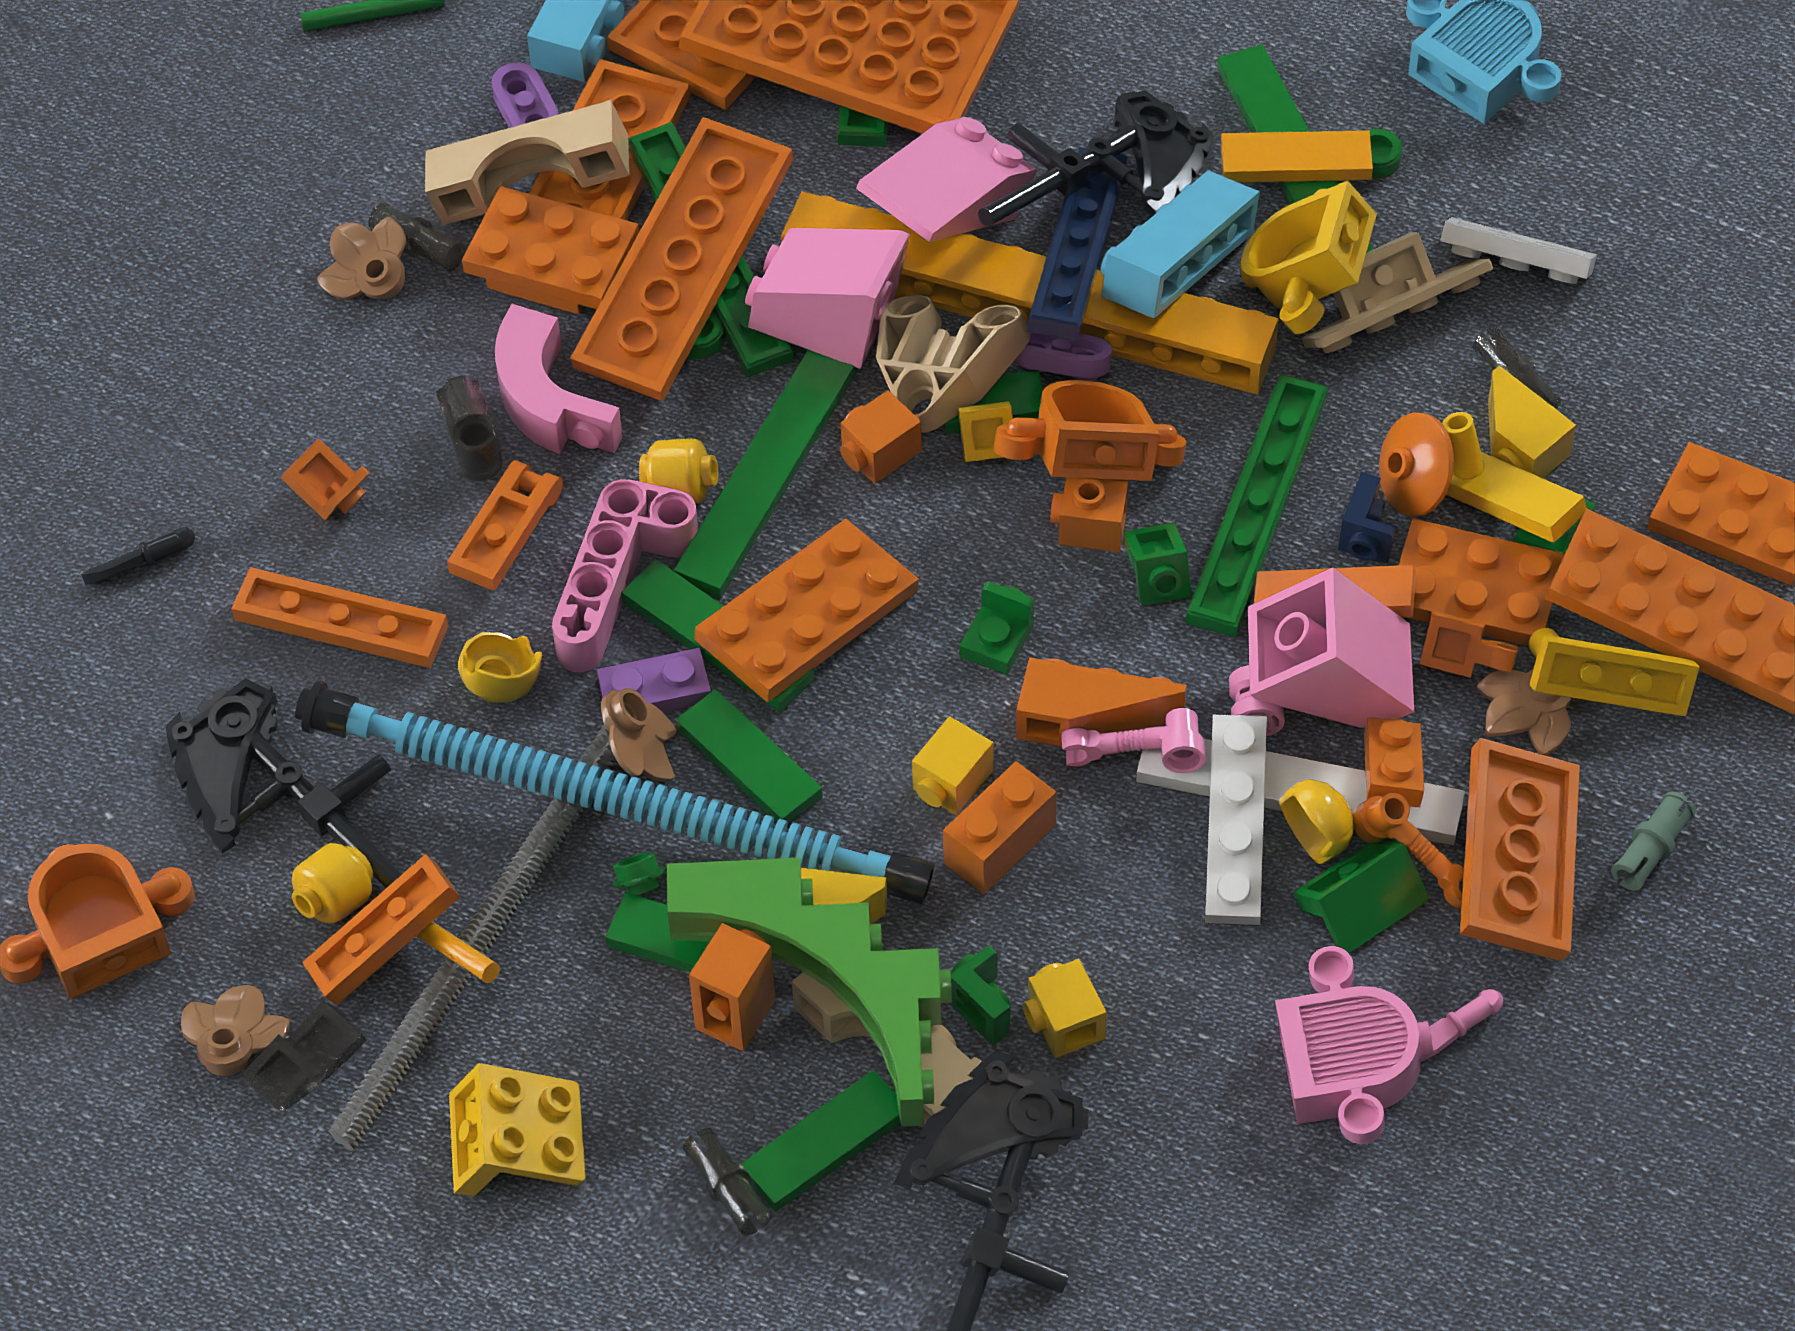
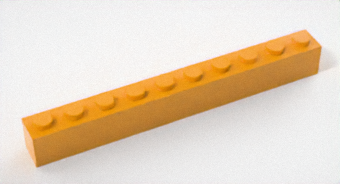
(972, 274)

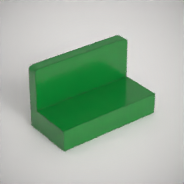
(1364, 893)

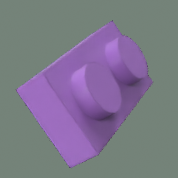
(664, 680)

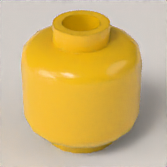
(680, 466)
(332, 883)

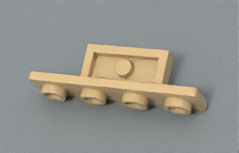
(1391, 281)

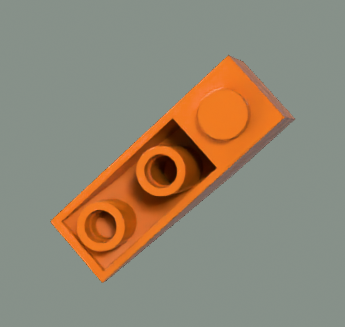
(1102, 699)

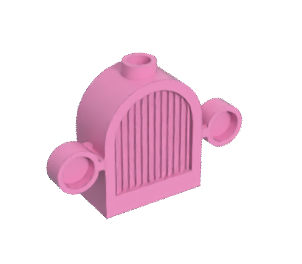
(1349, 1048)

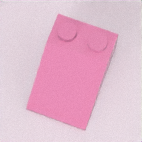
(946, 178)

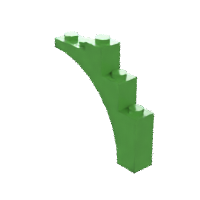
(835, 944)

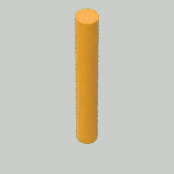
(460, 952)

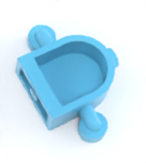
(1481, 53)

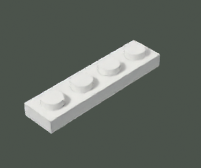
(1236, 820)

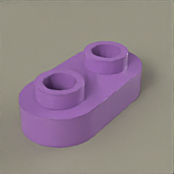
(532, 100)
(1079, 359)

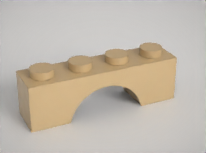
(581, 142)
(838, 1022)

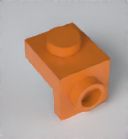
(325, 480)

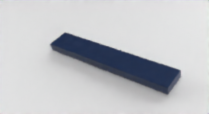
(1074, 257)

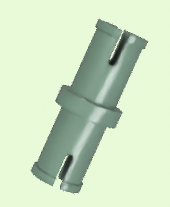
(1653, 841)

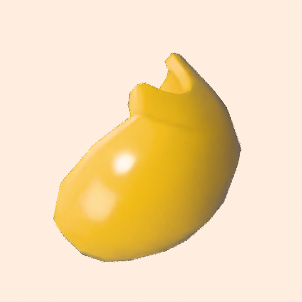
(499, 666)
(1318, 818)

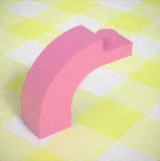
(539, 408)

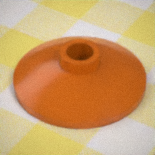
(1416, 464)

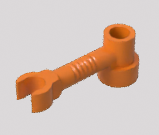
(1387, 818)

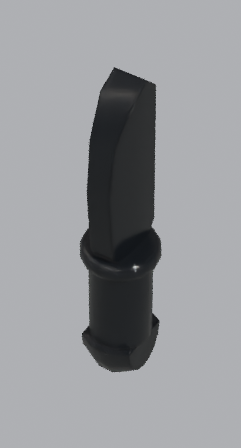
(148, 552)

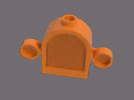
(1092, 434)
(94, 918)

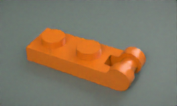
(504, 525)

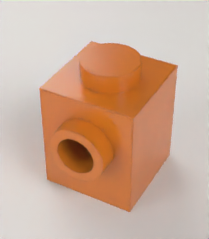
(880, 437)
(1091, 513)

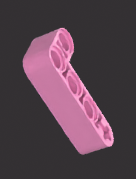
(625, 536)

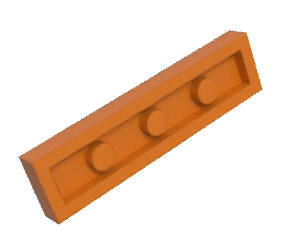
(340, 617)

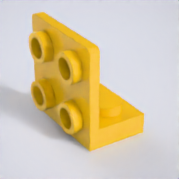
(514, 1127)

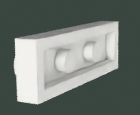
(1518, 250)

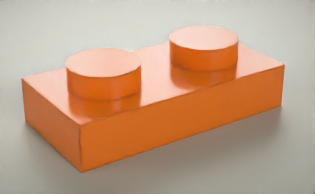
(1394, 759)

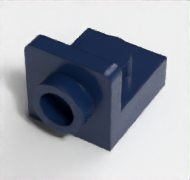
(1361, 525)

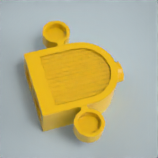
(1309, 253)

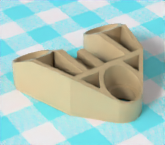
(952, 371)

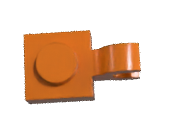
(1457, 645)

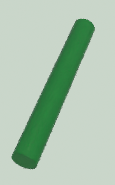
(362, 11)

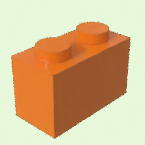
(999, 827)
(733, 986)

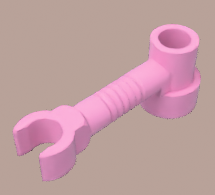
(1180, 742)

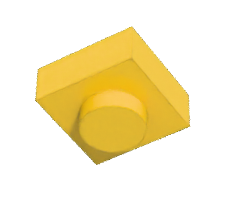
(979, 428)

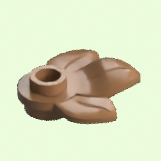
(361, 256)
(1521, 709)
(638, 734)
(231, 1029)

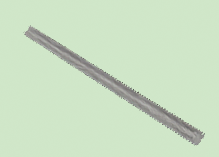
(450, 974)

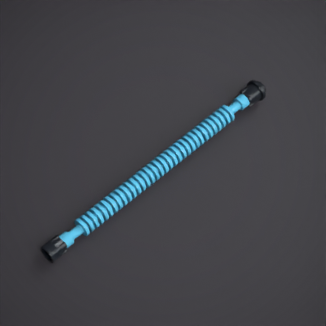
(342, 714)

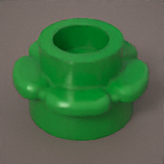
(638, 873)

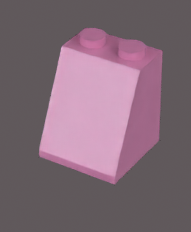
(828, 289)
(1330, 652)

